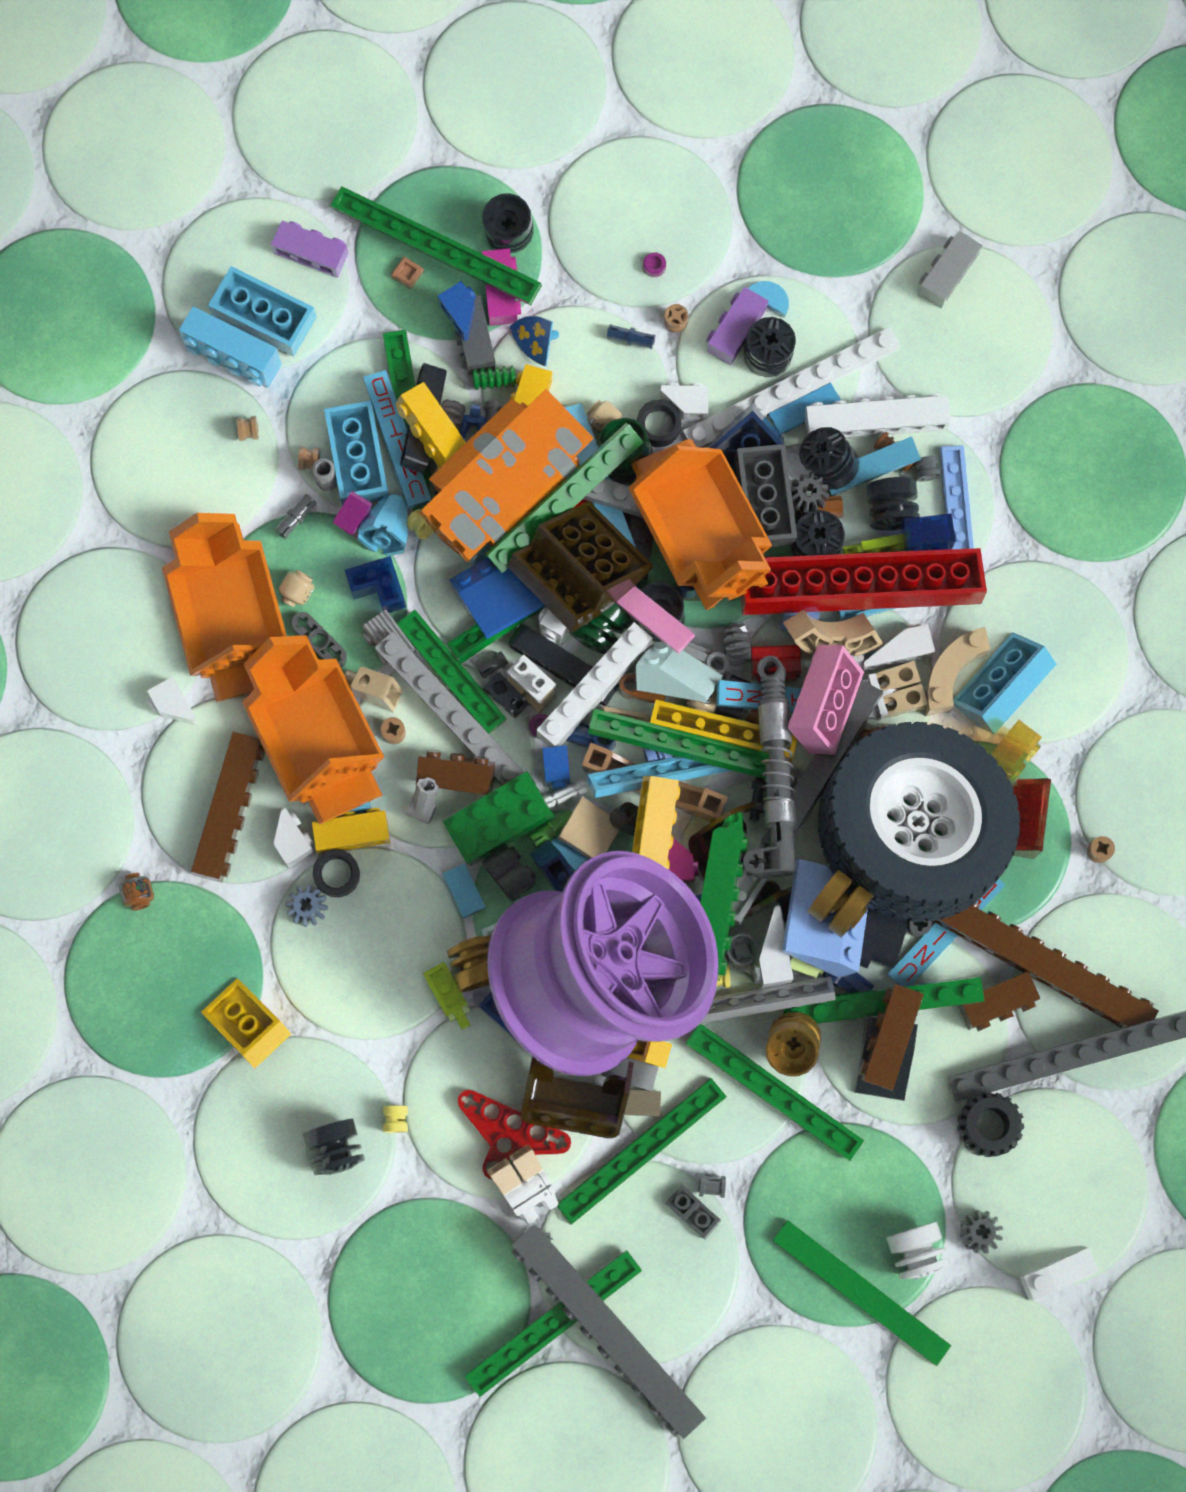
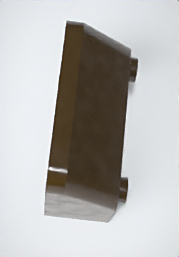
(700, 844)
(575, 1104)

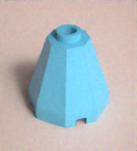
(386, 526)

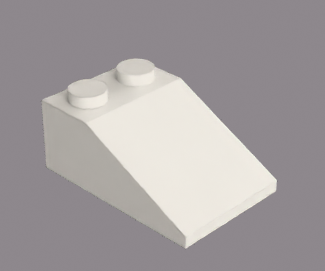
(773, 965)

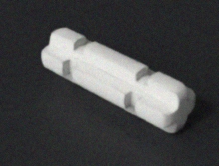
(566, 793)

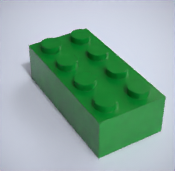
(498, 818)

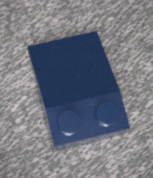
(746, 431)

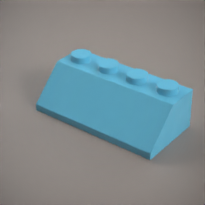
(1004, 682)

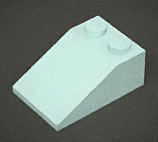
(675, 674)

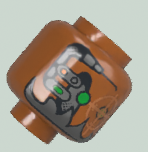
(136, 891)

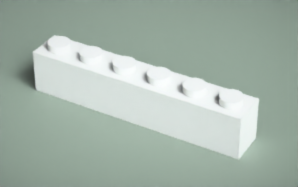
(877, 417)
(594, 686)

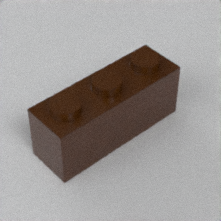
(457, 772)
(1001, 1002)

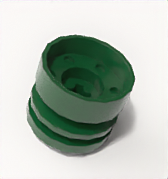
(624, 470)
(599, 633)

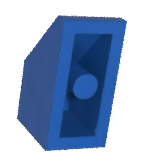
(459, 307)
(556, 766)

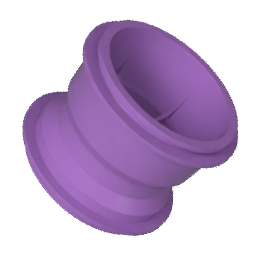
(603, 964)

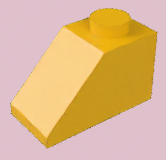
(651, 1052)

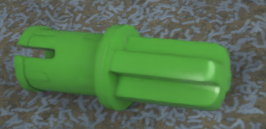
(550, 830)

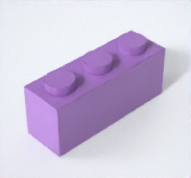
(310, 248)
(734, 325)

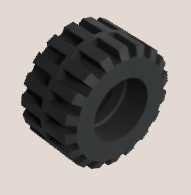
(1011, 1118)

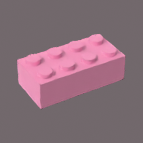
(826, 699)

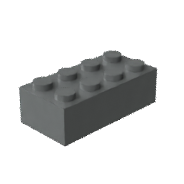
(766, 484)

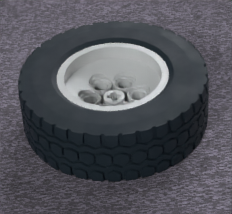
(931, 770)

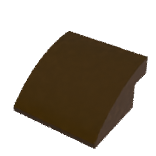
(579, 565)

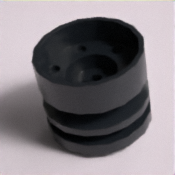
(505, 211)
(769, 359)
(829, 456)
(892, 502)
(818, 523)
(667, 598)
(333, 1147)

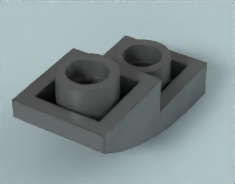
(642, 1076)
(693, 1212)

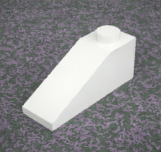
(909, 645)
(1058, 1274)

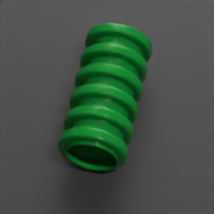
(494, 377)

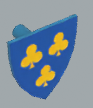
(534, 337)

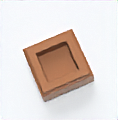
(407, 272)

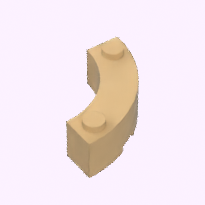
(854, 633)
(953, 659)

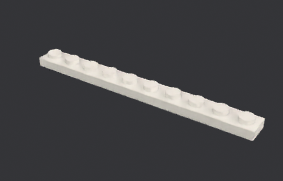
(800, 384)

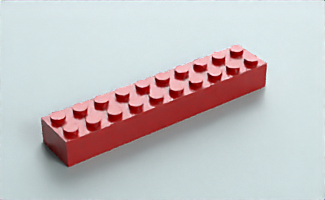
(869, 582)

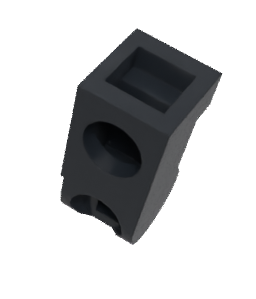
(506, 695)

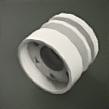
(918, 1251)

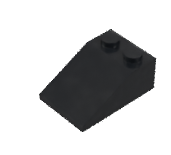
(901, 1083)

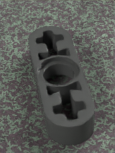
(336, 648)

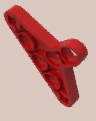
(497, 1128)

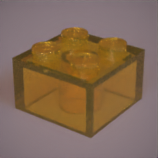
(1015, 747)

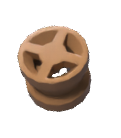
(678, 313)
(247, 428)
(307, 458)
(395, 735)
(1096, 852)

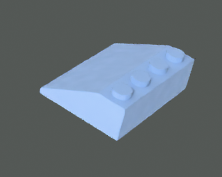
(813, 940)

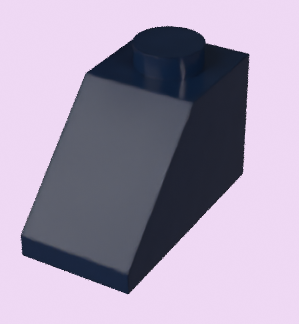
(552, 865)

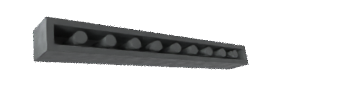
(608, 1330)

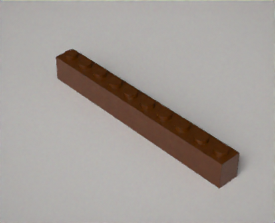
(1049, 967)

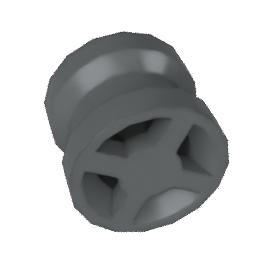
(927, 468)

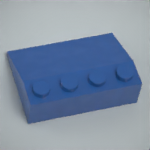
(493, 597)

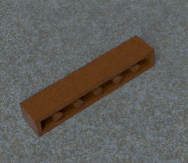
(227, 807)

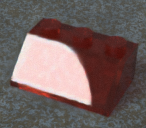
(1033, 807)

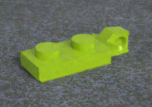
(890, 543)
(448, 994)

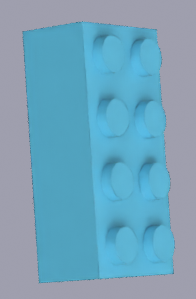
(262, 311)
(230, 347)
(356, 451)

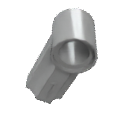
(707, 656)
(423, 802)

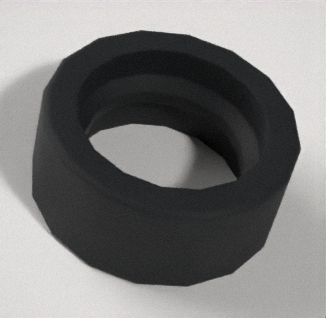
(669, 408)
(324, 859)

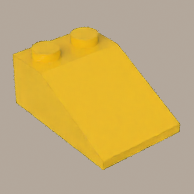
(246, 1023)

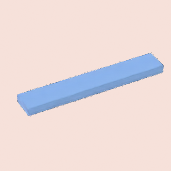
(956, 493)

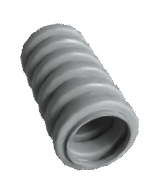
(326, 482)

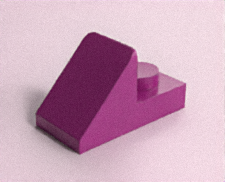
(352, 514)

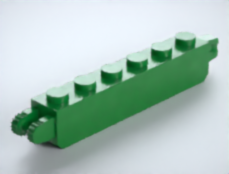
(721, 881)

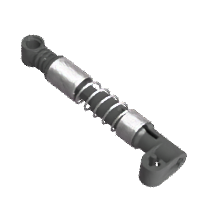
(779, 808)

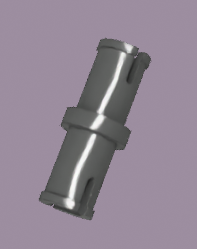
(295, 516)

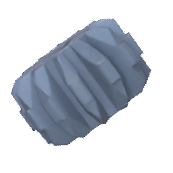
(315, 903)

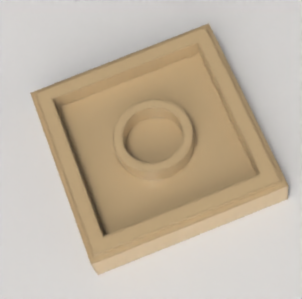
(588, 829)

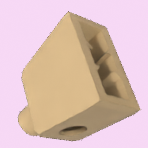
(375, 687)

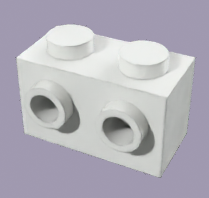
(551, 626)

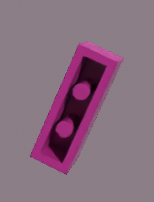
(501, 307)

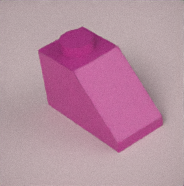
(682, 863)

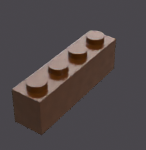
(891, 1037)

